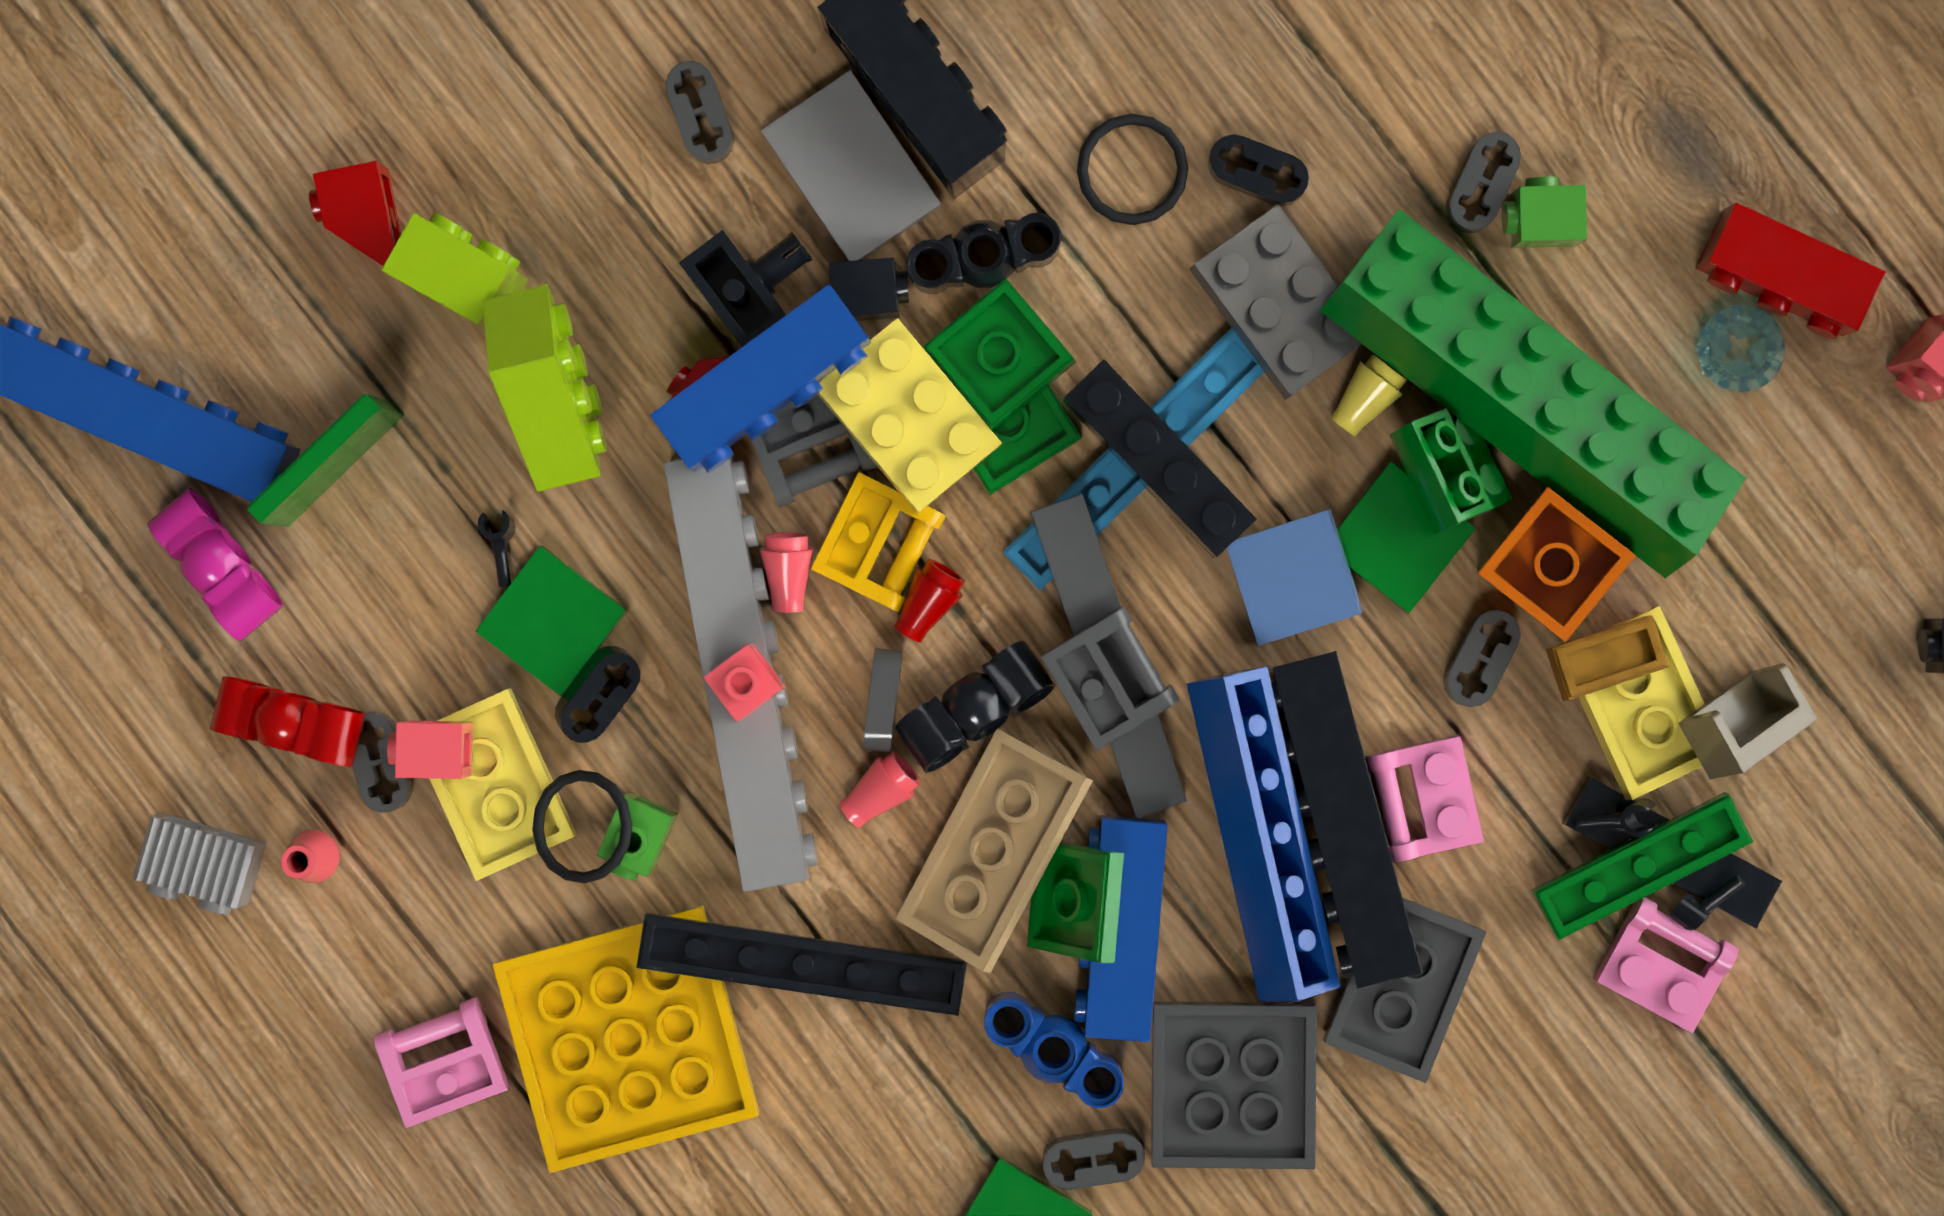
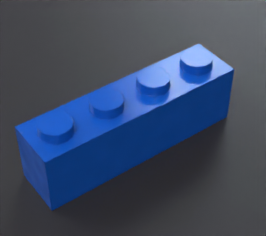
(761, 380)
(1122, 993)

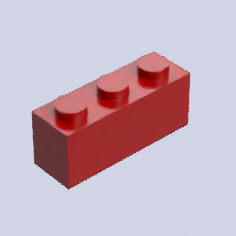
(1789, 271)

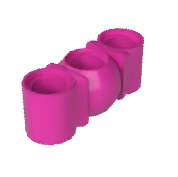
(215, 564)

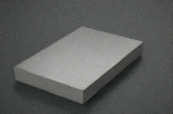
(851, 168)

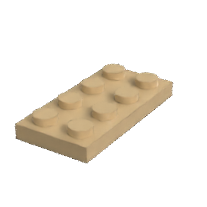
(993, 850)

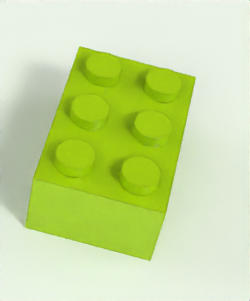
(544, 387)

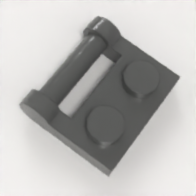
(797, 432)
(1093, 687)

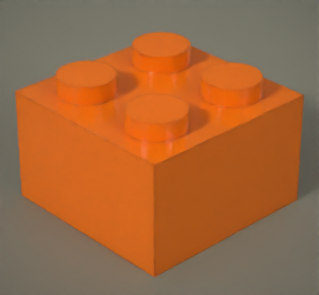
(1556, 564)

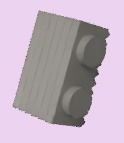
(199, 863)

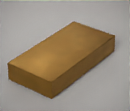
(1607, 658)

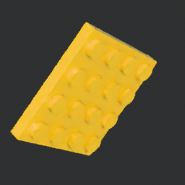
(621, 1049)

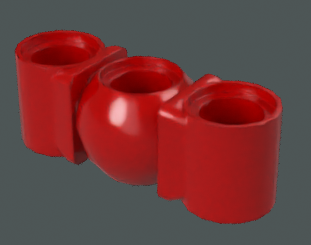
(287, 721)

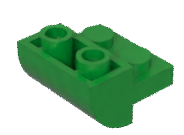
(1449, 469)

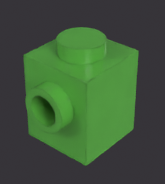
(1546, 214)
(648, 837)

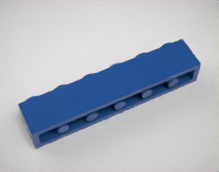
(139, 416)
(1263, 835)

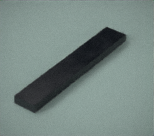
(801, 964)

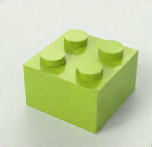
(444, 266)

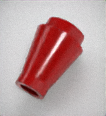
(930, 597)

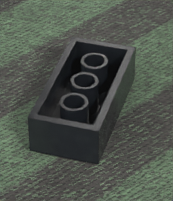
(917, 88)

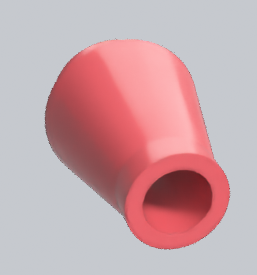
(787, 569)
(881, 788)
(321, 854)

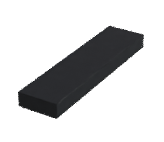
(1746, 904)

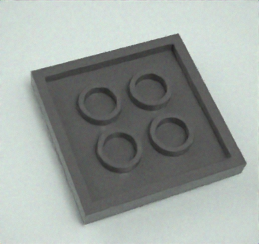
(1234, 1085)

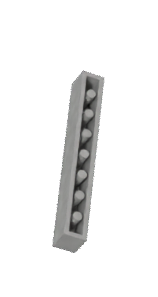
(726, 617)

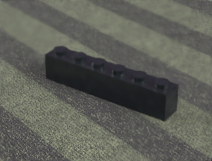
(1346, 822)

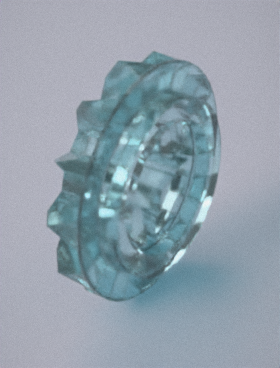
(1764, 355)

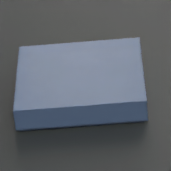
(1294, 577)

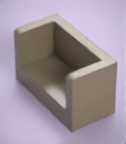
(1747, 721)

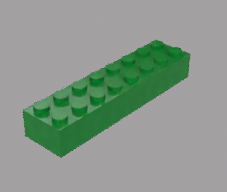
(1534, 395)

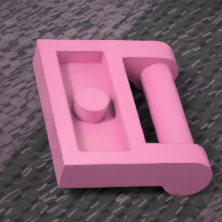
(1441, 794)
(1658, 981)
(448, 1079)

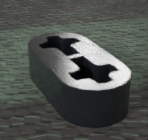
(1263, 158)
(588, 686)

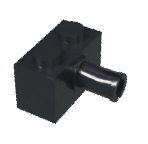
(742, 288)

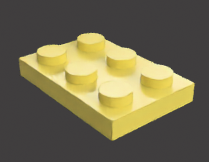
(909, 417)
(1641, 720)
(497, 803)

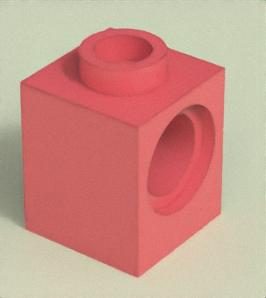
(744, 682)
(431, 749)

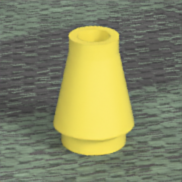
(1368, 394)

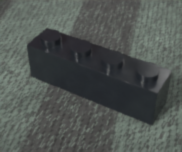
(1159, 459)

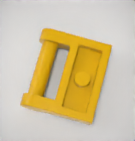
(861, 534)

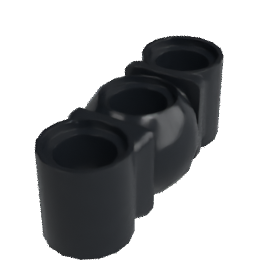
(1005, 237)
(975, 706)

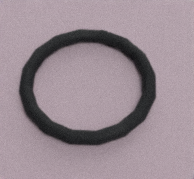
(1106, 127)
(625, 830)

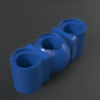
(1072, 1068)

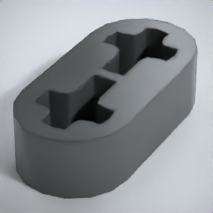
(687, 116)
(1495, 187)
(1493, 664)
(882, 700)
(368, 773)
(1093, 1172)

